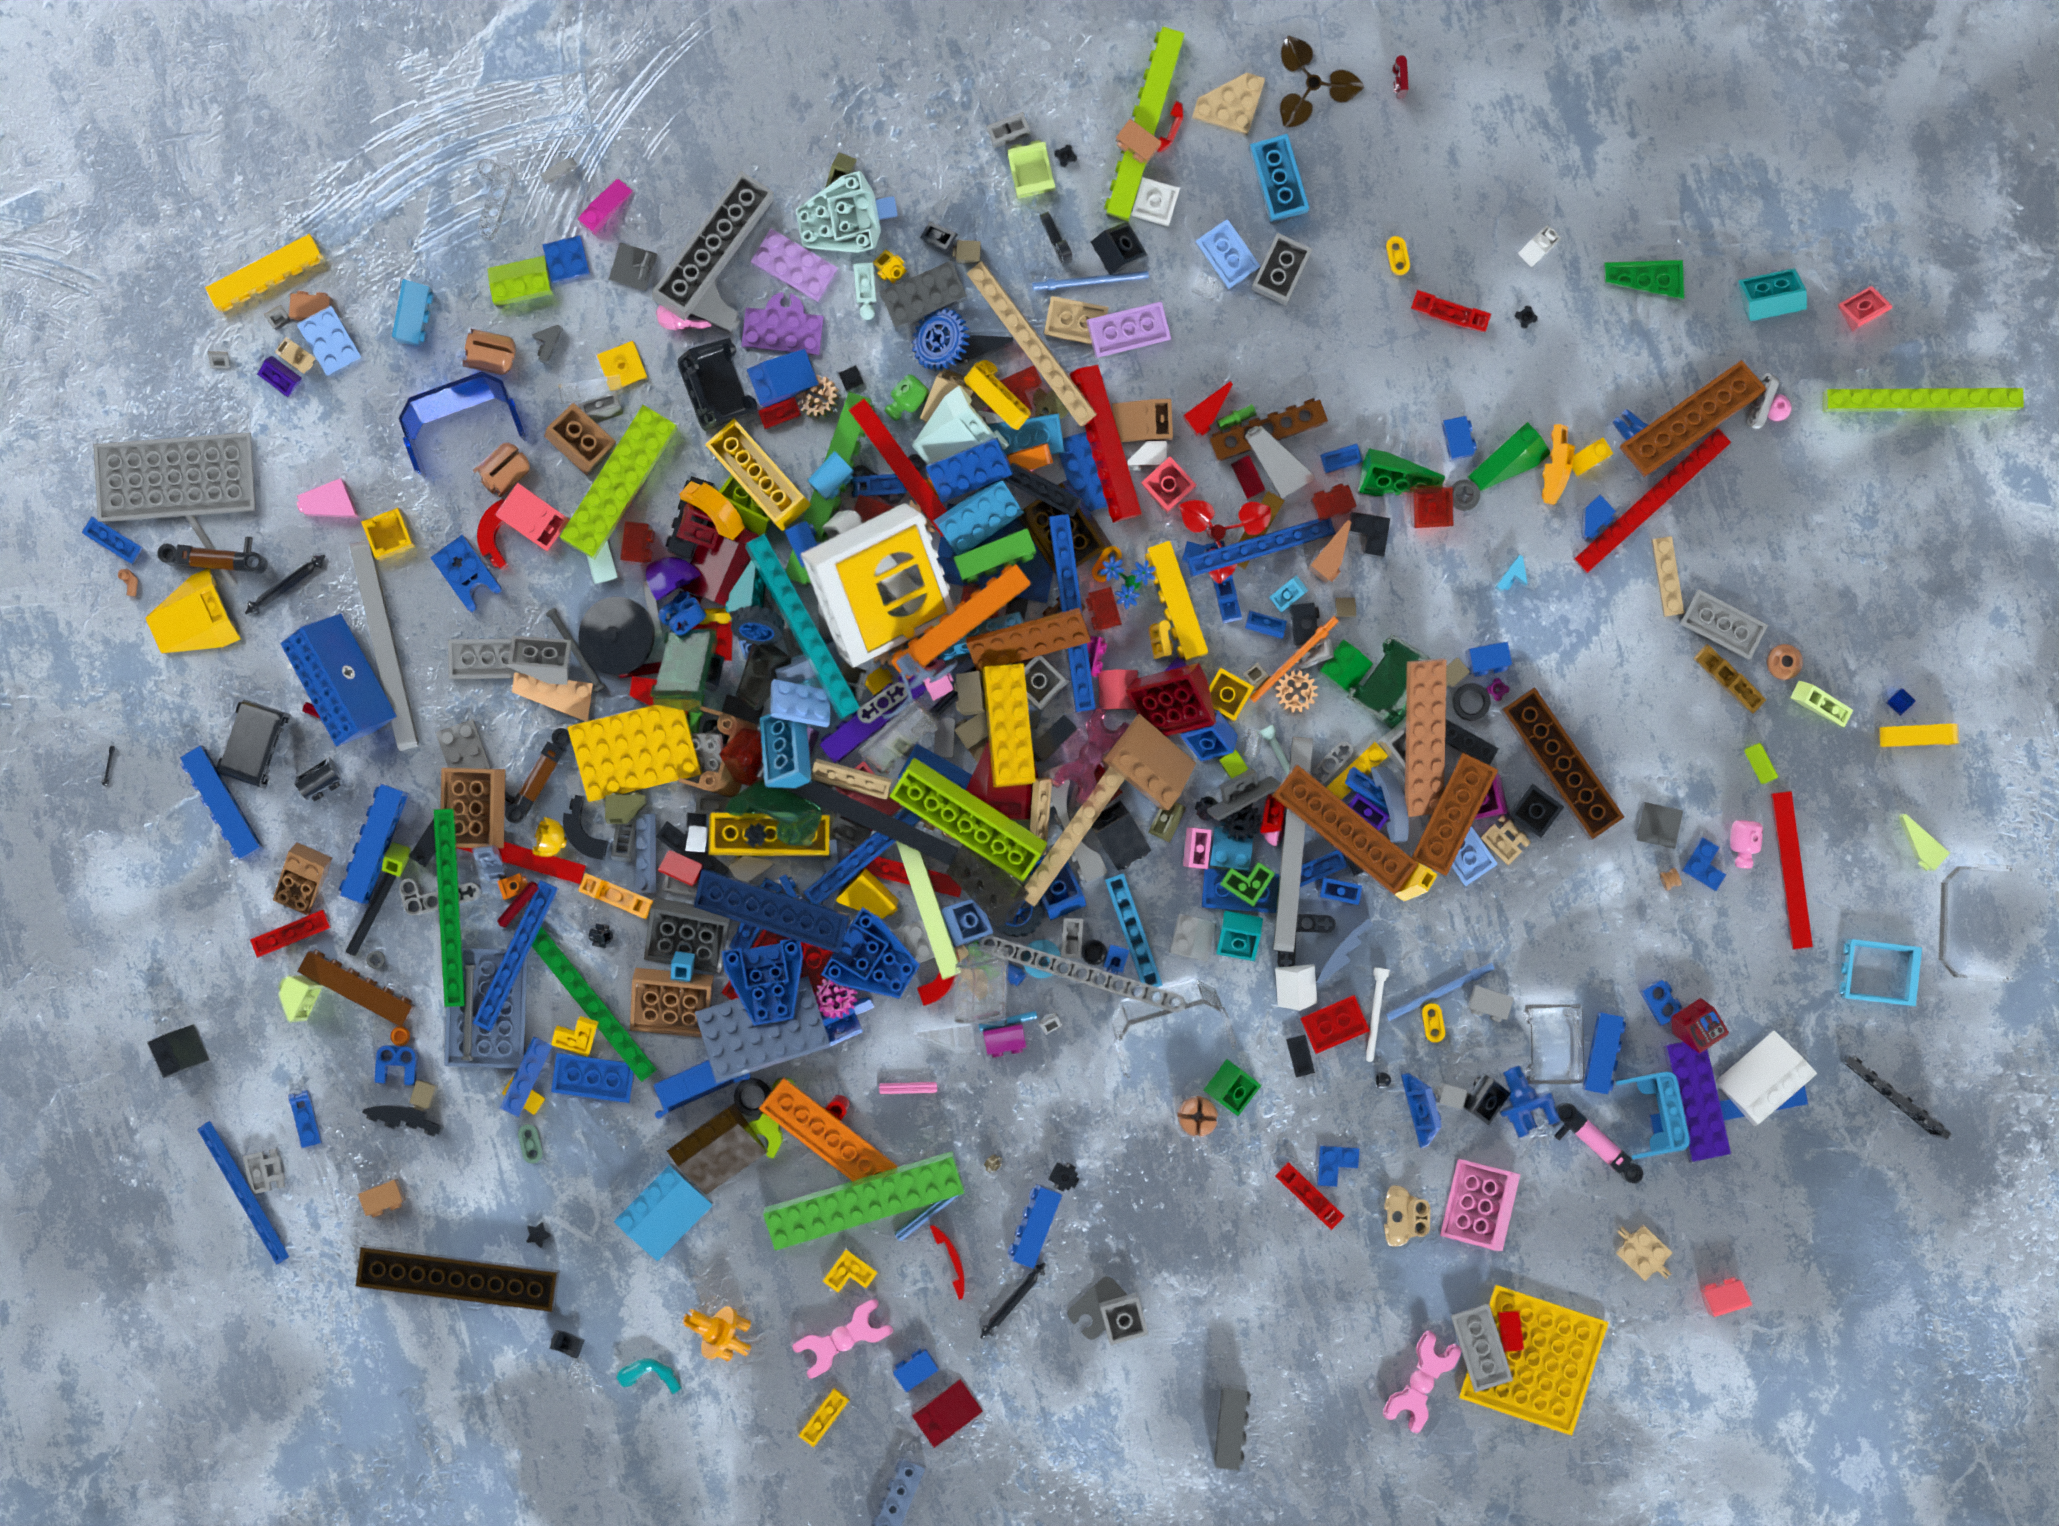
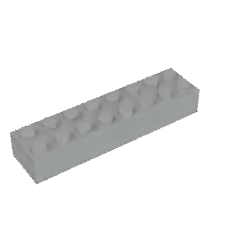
(712, 245)

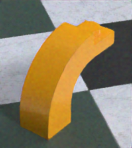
(716, 506)

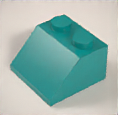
(1239, 936)

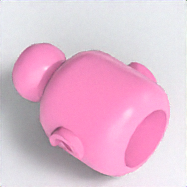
(1746, 840)

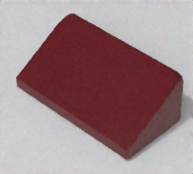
(1248, 477)

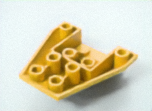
(192, 617)

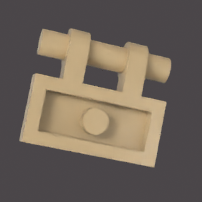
(1501, 844)

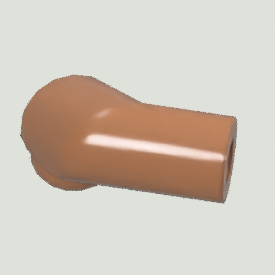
(131, 581)

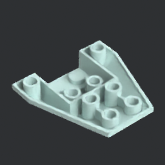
(841, 217)
(953, 429)

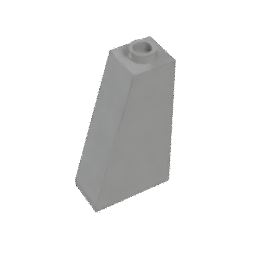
(1279, 464)

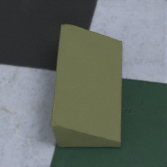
(1167, 822)

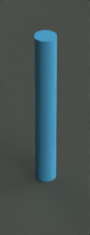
(1011, 1020)

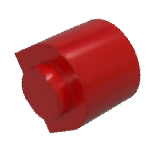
(838, 1106)

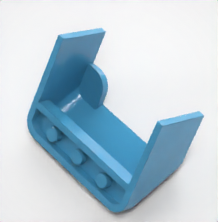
(1675, 1132)

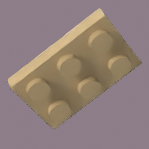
(1068, 319)

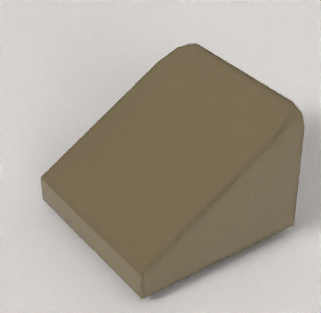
(1345, 607)
(1256, 676)

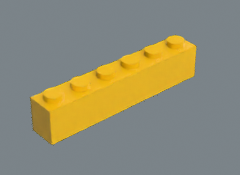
(264, 272)

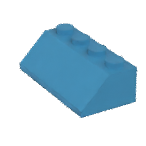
(785, 752)

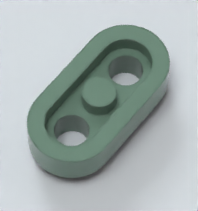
(528, 1144)

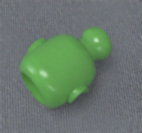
(907, 396)

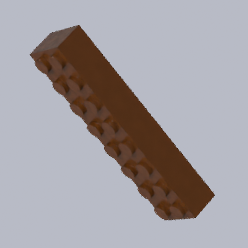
(1562, 764)

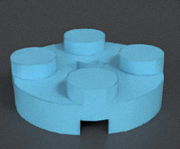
(1044, 946)

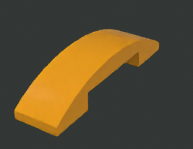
(615, 895)

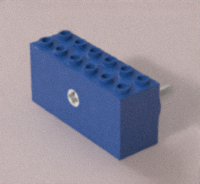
(338, 679)

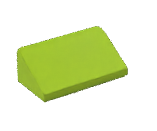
(1761, 763)

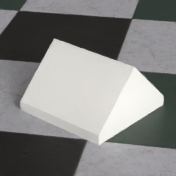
(1296, 986)

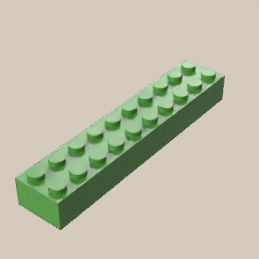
(847, 445)
(863, 1200)

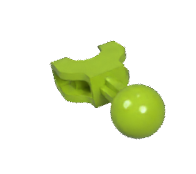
(769, 1128)

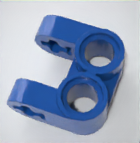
(684, 609)
(411, 1067)

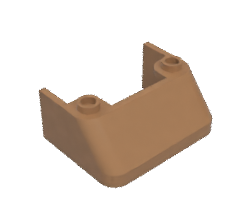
(722, 782)

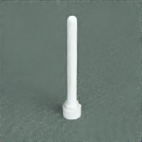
(1380, 976)

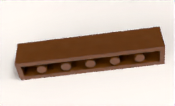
(355, 988)

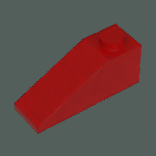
(1204, 414)

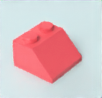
(1168, 484)
(1725, 1297)

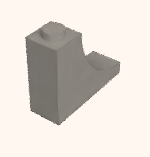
(716, 311)

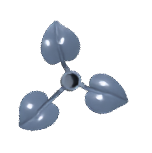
(910, 667)

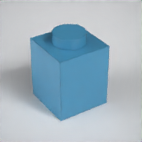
(682, 966)

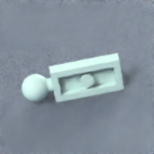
(865, 289)

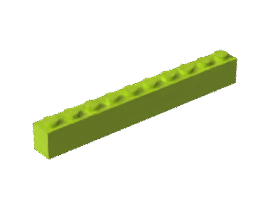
(1147, 116)
(1923, 399)

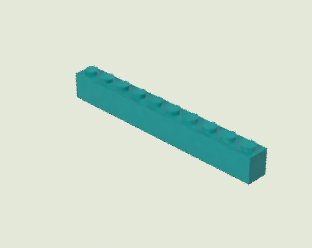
(802, 626)

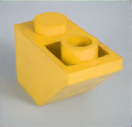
(1417, 883)

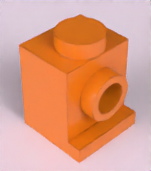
(505, 888)

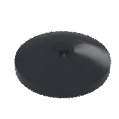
(616, 635)

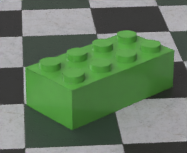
(995, 555)

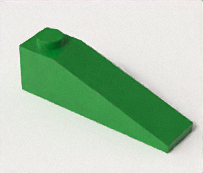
(1518, 454)
(1392, 474)

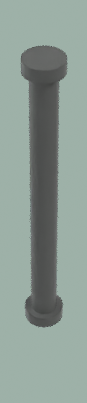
(575, 649)
(468, 1012)

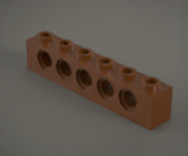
(1312, 407)

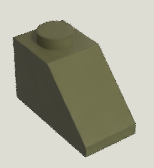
(841, 166)

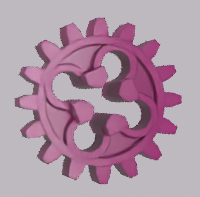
(830, 1006)

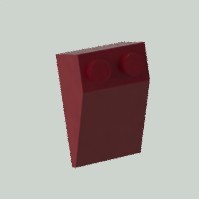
(946, 1413)

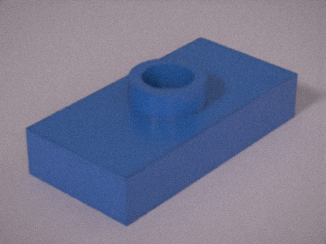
(1265, 624)

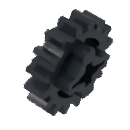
(1241, 827)

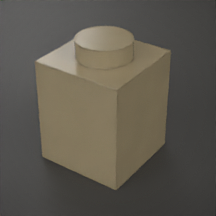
(967, 251)
(1455, 672)
(423, 1095)

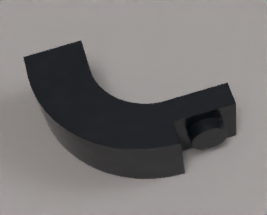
(577, 836)

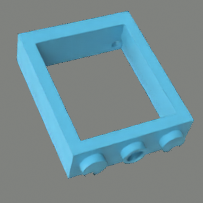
(1911, 979)

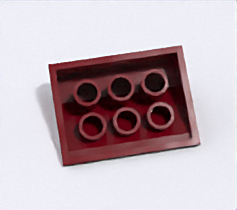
(720, 567)
(1174, 699)

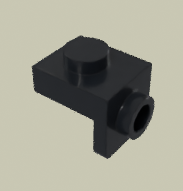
(567, 1343)

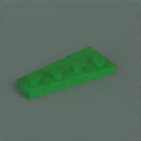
(1653, 277)

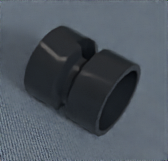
(1094, 952)

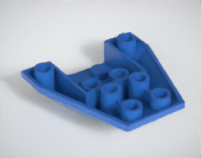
(871, 958)
(766, 979)

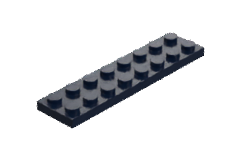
(771, 910)

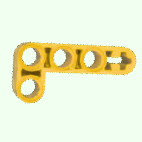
(996, 395)
(1919, 735)

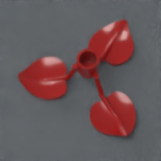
(1198, 513)

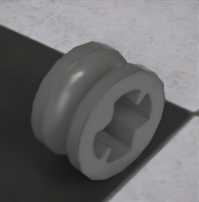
(379, 955)

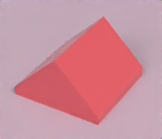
(1864, 307)
(1112, 689)

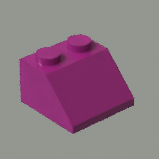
(1494, 802)
(1004, 1039)

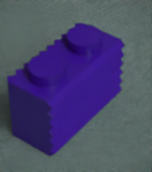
(1368, 811)

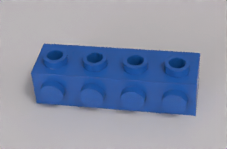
(1603, 1053)
(1034, 1225)

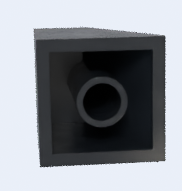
(1120, 836)
(178, 1051)

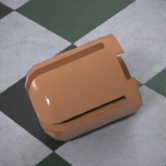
(489, 352)
(503, 468)
(1205, 1124)

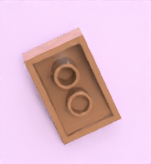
(1331, 557)

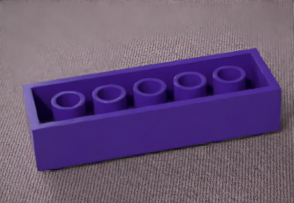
(854, 732)
(1699, 1101)

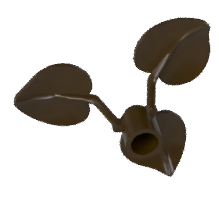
(1297, 110)

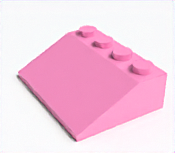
(1480, 1205)

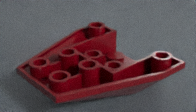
(1008, 800)

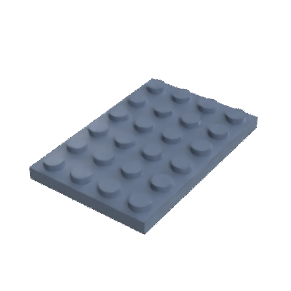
(506, 1042)
(741, 1048)

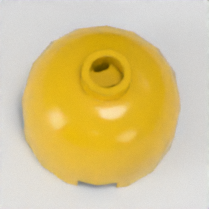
(549, 838)

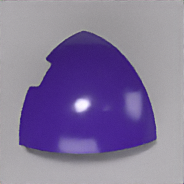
(669, 574)

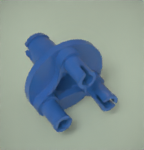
(1524, 1100)

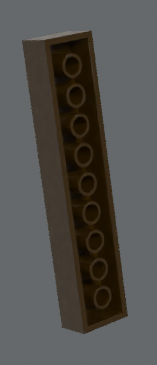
(457, 1278)

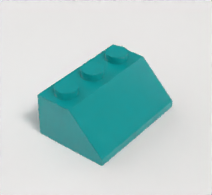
(1773, 294)

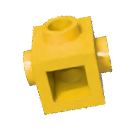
(889, 266)

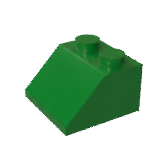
(1346, 666)
(1232, 1087)

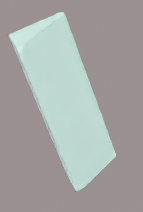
(602, 567)

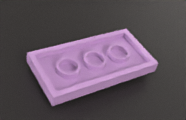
(794, 265)
(1128, 329)

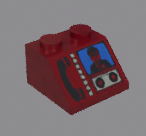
(1699, 1025)

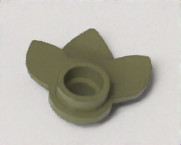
(1049, 402)

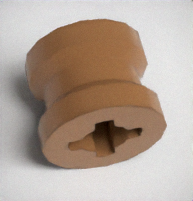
(1670, 879)

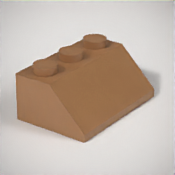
(579, 439)

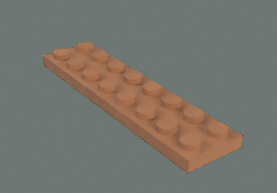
(1425, 735)

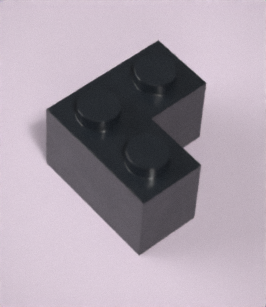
(1374, 529)

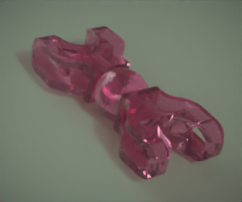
(1089, 755)

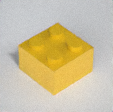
(1229, 694)

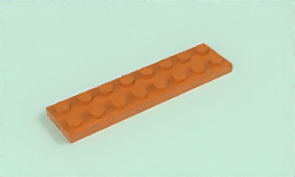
(824, 1132)

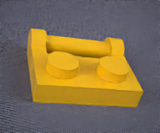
(1160, 640)

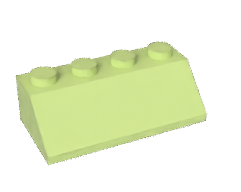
(298, 996)

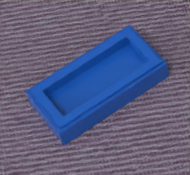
(1341, 458)

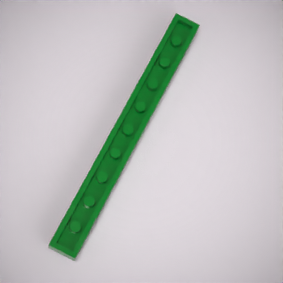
(449, 907)
(593, 1006)

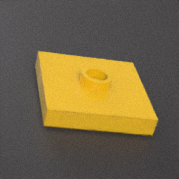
(623, 361)

